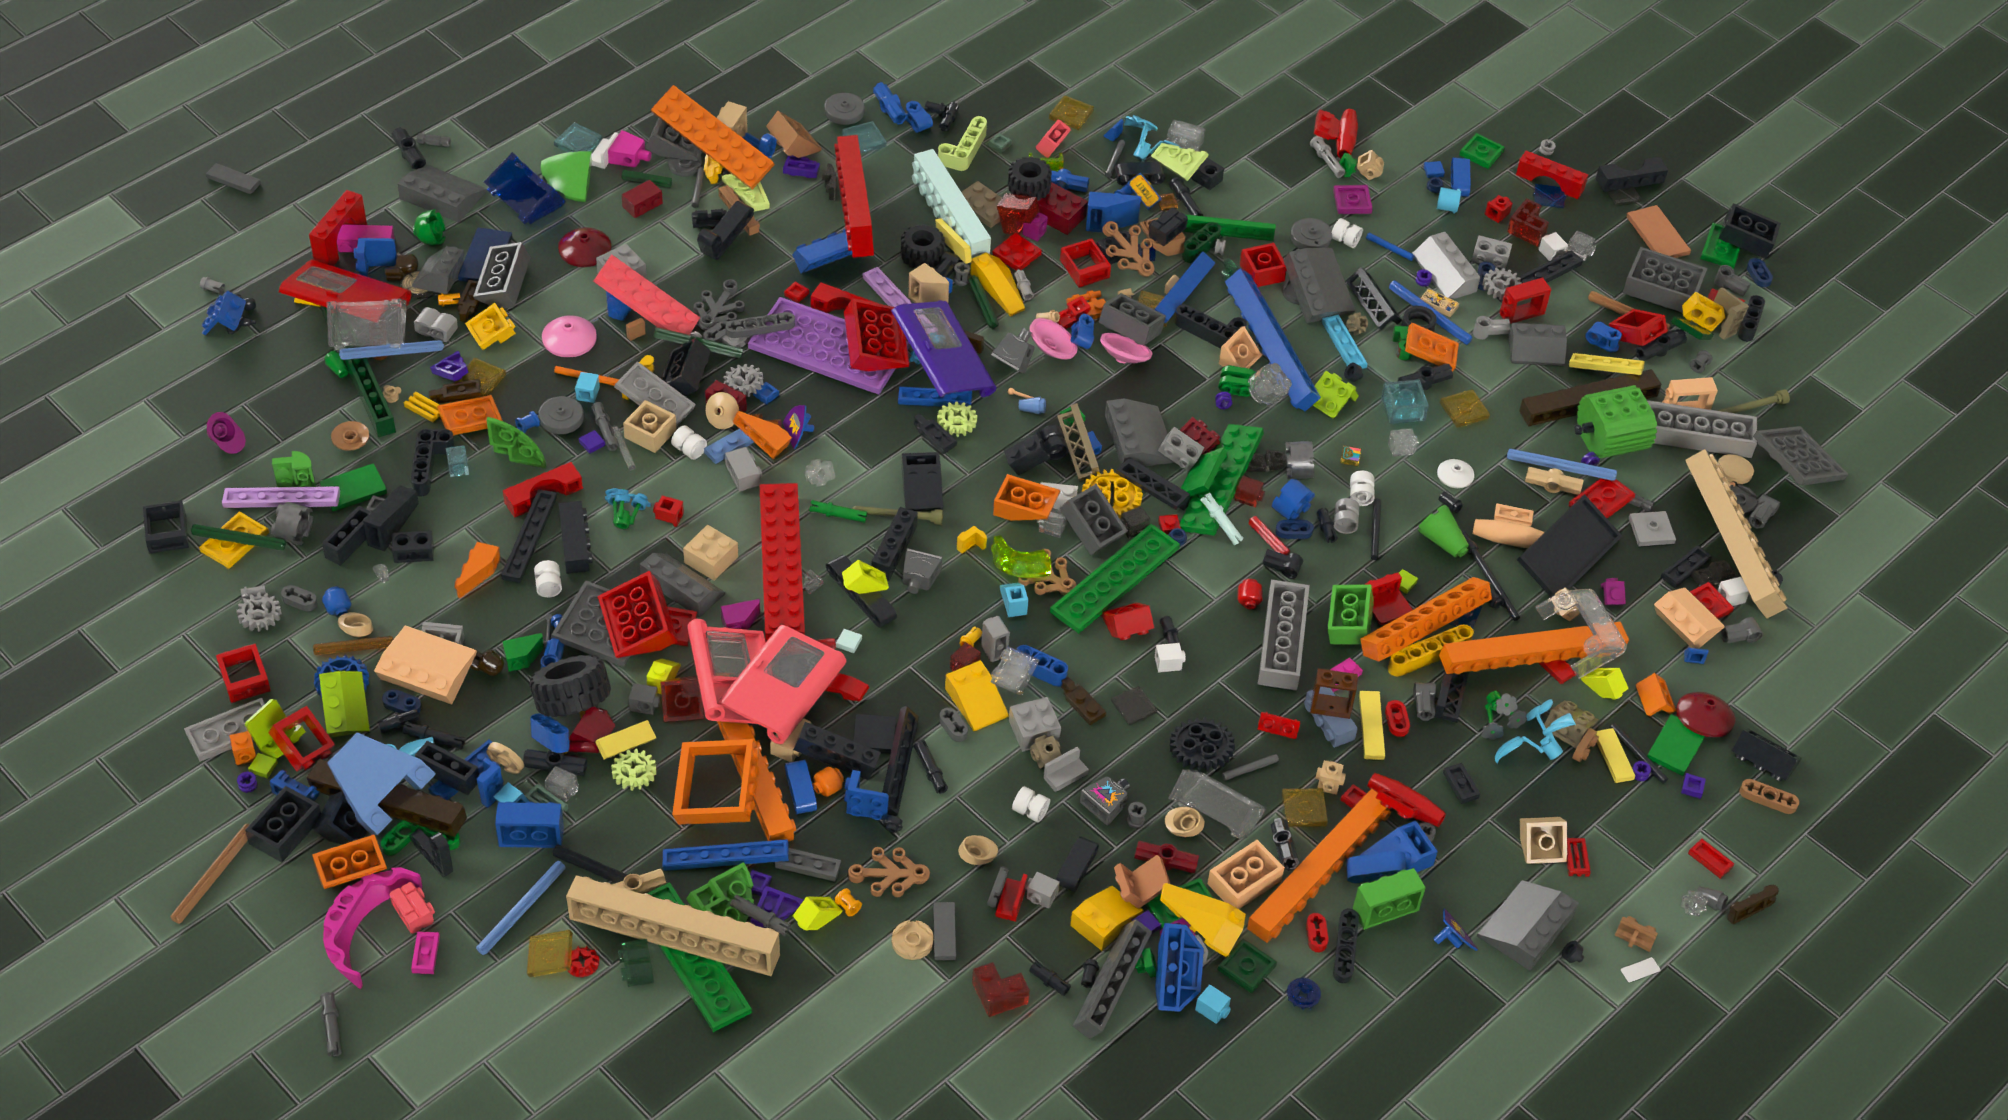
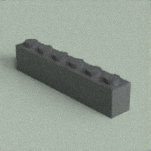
(1112, 979)

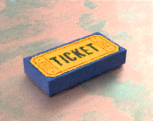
(1142, 188)

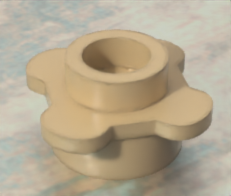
(391, 393)

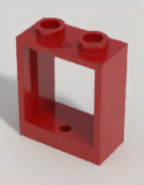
(1090, 274)
(1534, 289)
(1647, 322)
(238, 690)
(278, 734)

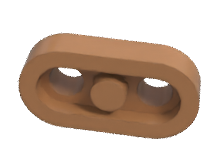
(1582, 750)

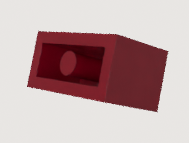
(642, 199)

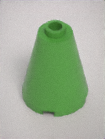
(1444, 532)

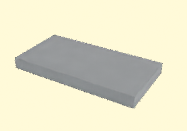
(642, 385)
(212, 735)

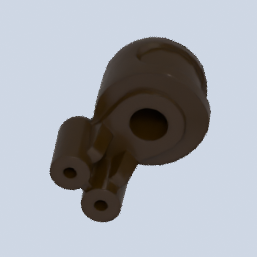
(404, 265)
(488, 662)

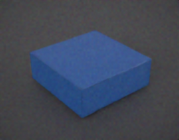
(1434, 169)
(767, 393)

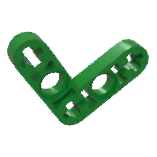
(403, 840)

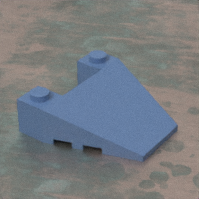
(369, 772)

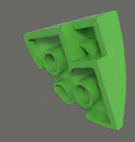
(569, 173)
(515, 443)
(720, 891)

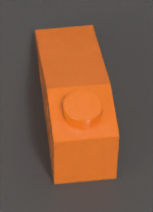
(765, 434)

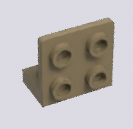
(1734, 312)
(1574, 733)

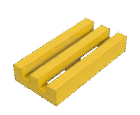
(426, 405)

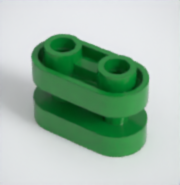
(1235, 380)

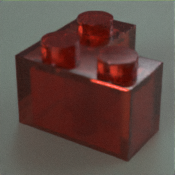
(1015, 211)
(1527, 224)
(997, 993)

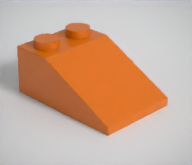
(1024, 500)

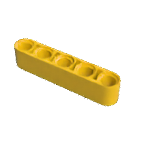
(1426, 651)

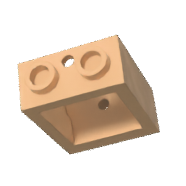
(1686, 387)

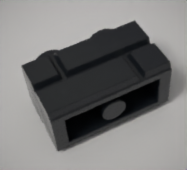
(1167, 226)

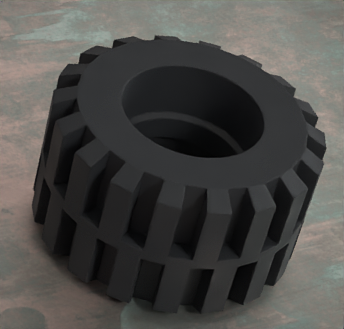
(1029, 177)
(922, 245)

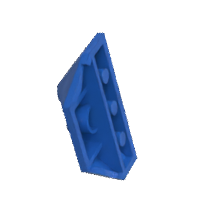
(1178, 967)

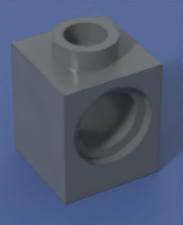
(644, 699)

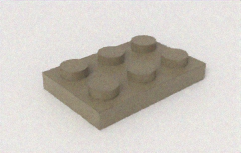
(983, 203)

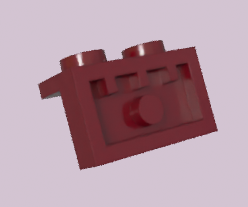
(1197, 431)

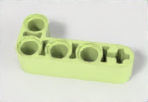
(961, 156)

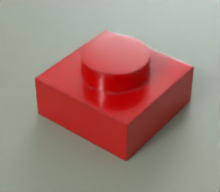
(1168, 523)

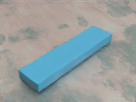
(1343, 341)

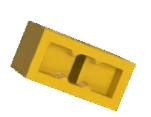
(1703, 311)

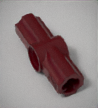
(1177, 859)

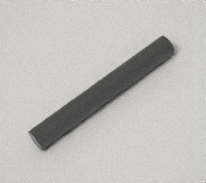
(1115, 157)
(698, 185)
(1250, 767)

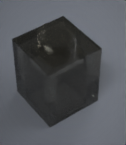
(1135, 521)

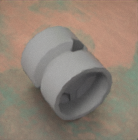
(1346, 515)

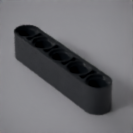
(871, 603)

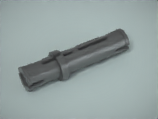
(602, 420)
(768, 919)
(329, 1016)

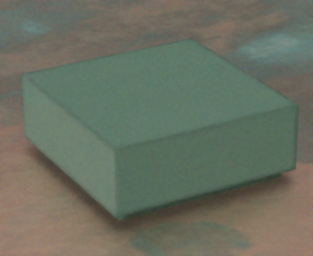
(1000, 143)

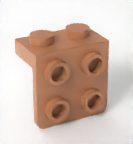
(1143, 883)

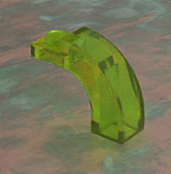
(1020, 564)

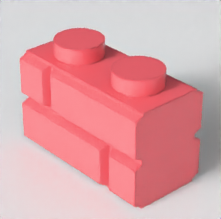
(1053, 138)
(412, 908)

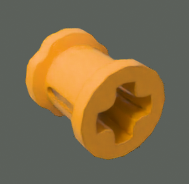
(848, 902)

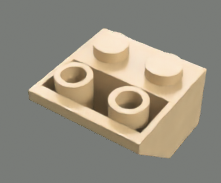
(927, 285)

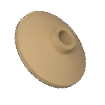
(728, 408)

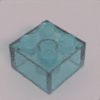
(1405, 401)

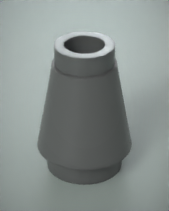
(1716, 899)

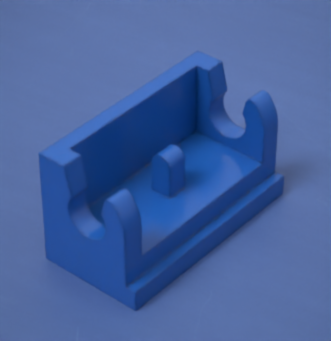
(282, 780)

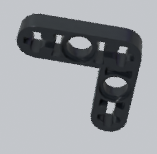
(434, 850)

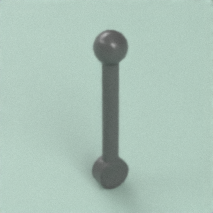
(548, 619)

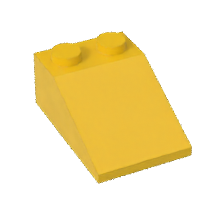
(976, 695)
(1103, 917)

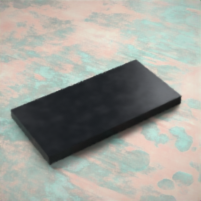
(1569, 547)

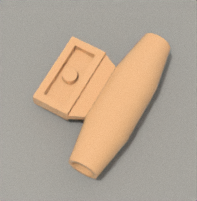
(1509, 527)

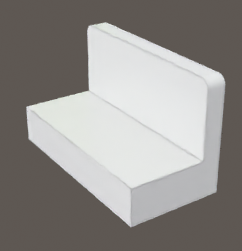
(600, 155)

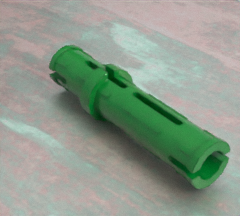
(838, 511)

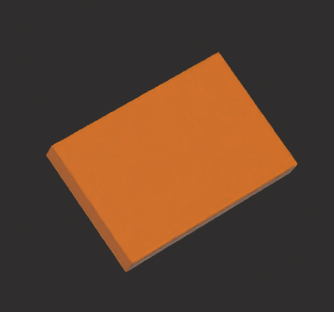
(1431, 346)
(468, 414)

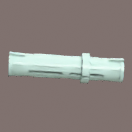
(1217, 512)

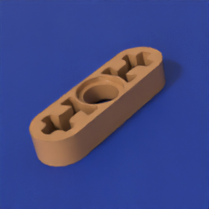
(1761, 799)

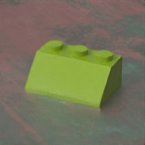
(344, 703)

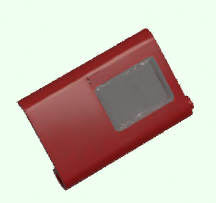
(325, 283)

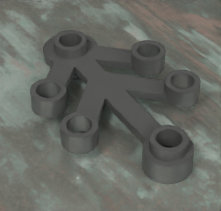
(709, 320)

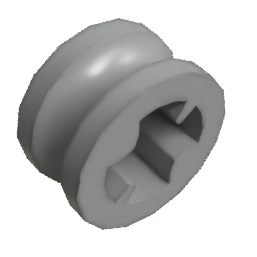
(1544, 147)
(1220, 247)

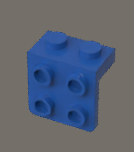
(374, 253)
(226, 311)
(864, 802)

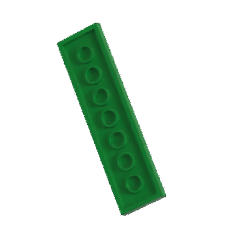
(1240, 446)
(1114, 578)
(705, 978)

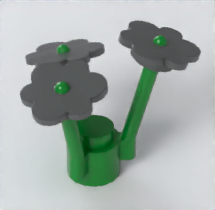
(1506, 705)

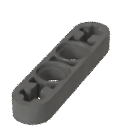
(759, 322)

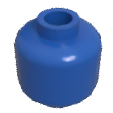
(336, 601)

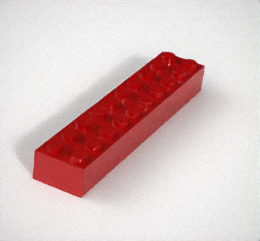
(854, 196)
(781, 557)

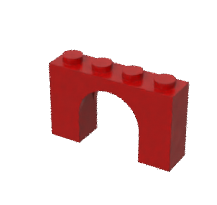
(323, 238)

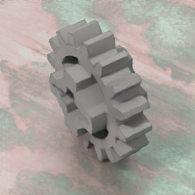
(1498, 281)
(744, 379)
(259, 612)

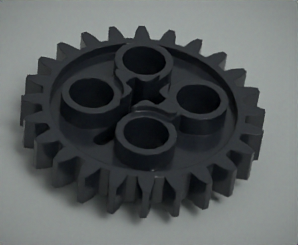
(1202, 744)

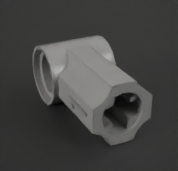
(1485, 326)

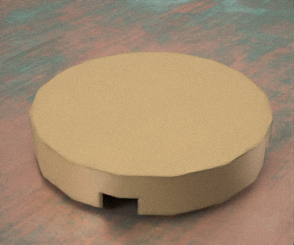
(1736, 468)
(505, 756)
(912, 940)

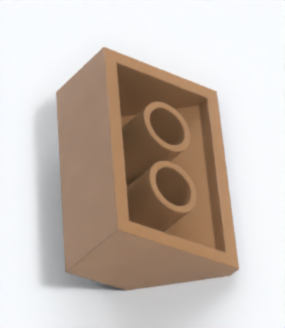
(792, 136)

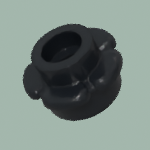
(893, 824)

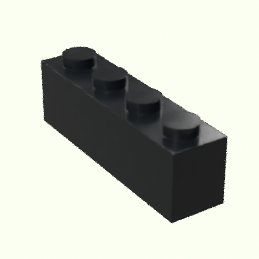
(574, 537)

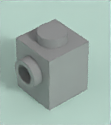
(1042, 890)

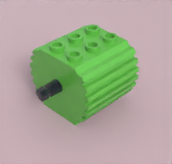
(1616, 422)

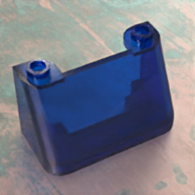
(523, 190)

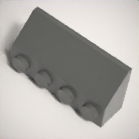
(502, 275)
(682, 583)

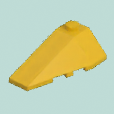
(998, 282)
(1212, 918)

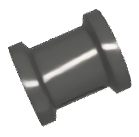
(959, 273)
(1703, 358)
(1136, 815)

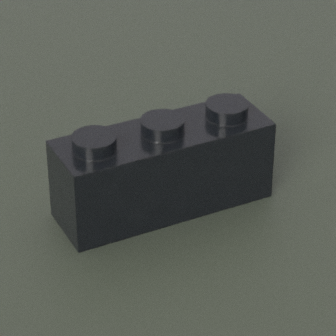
(346, 537)
(449, 767)

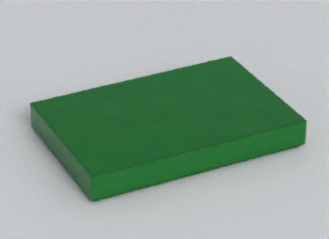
(1719, 251)
(1203, 472)
(356, 486)
(1675, 746)
(1163, 913)

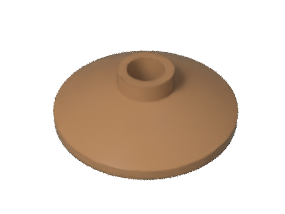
(350, 435)

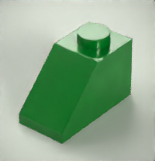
(522, 651)

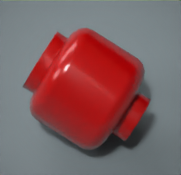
(1250, 593)

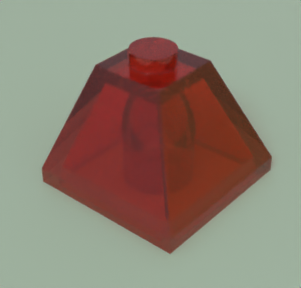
(681, 699)

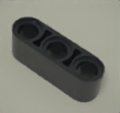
(1151, 171)
(1751, 318)
(1077, 863)

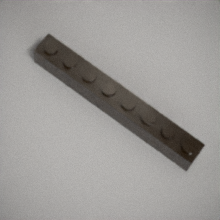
(1565, 402)
(401, 803)

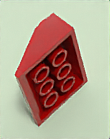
(874, 337)
(637, 617)

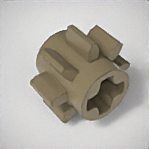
(1357, 323)

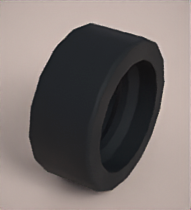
(1420, 312)

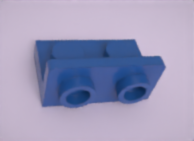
(489, 782)

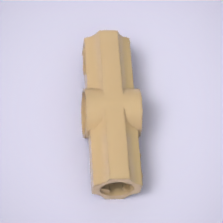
(1554, 480)
(643, 883)

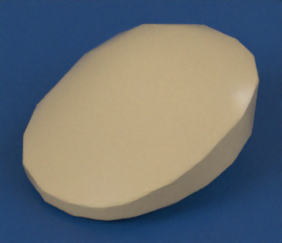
(355, 624)
(1184, 822)
(977, 850)

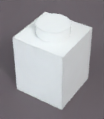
(1552, 246)
(1734, 591)
(1169, 657)

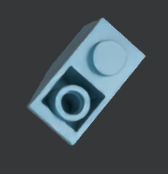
(1014, 599)

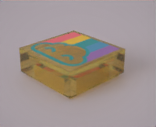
(1351, 455)

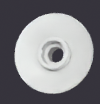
(1455, 473)

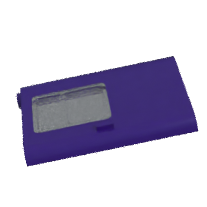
(943, 348)

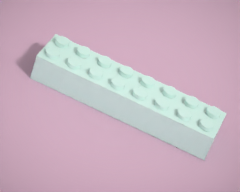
(949, 202)

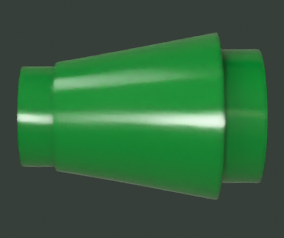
(336, 364)

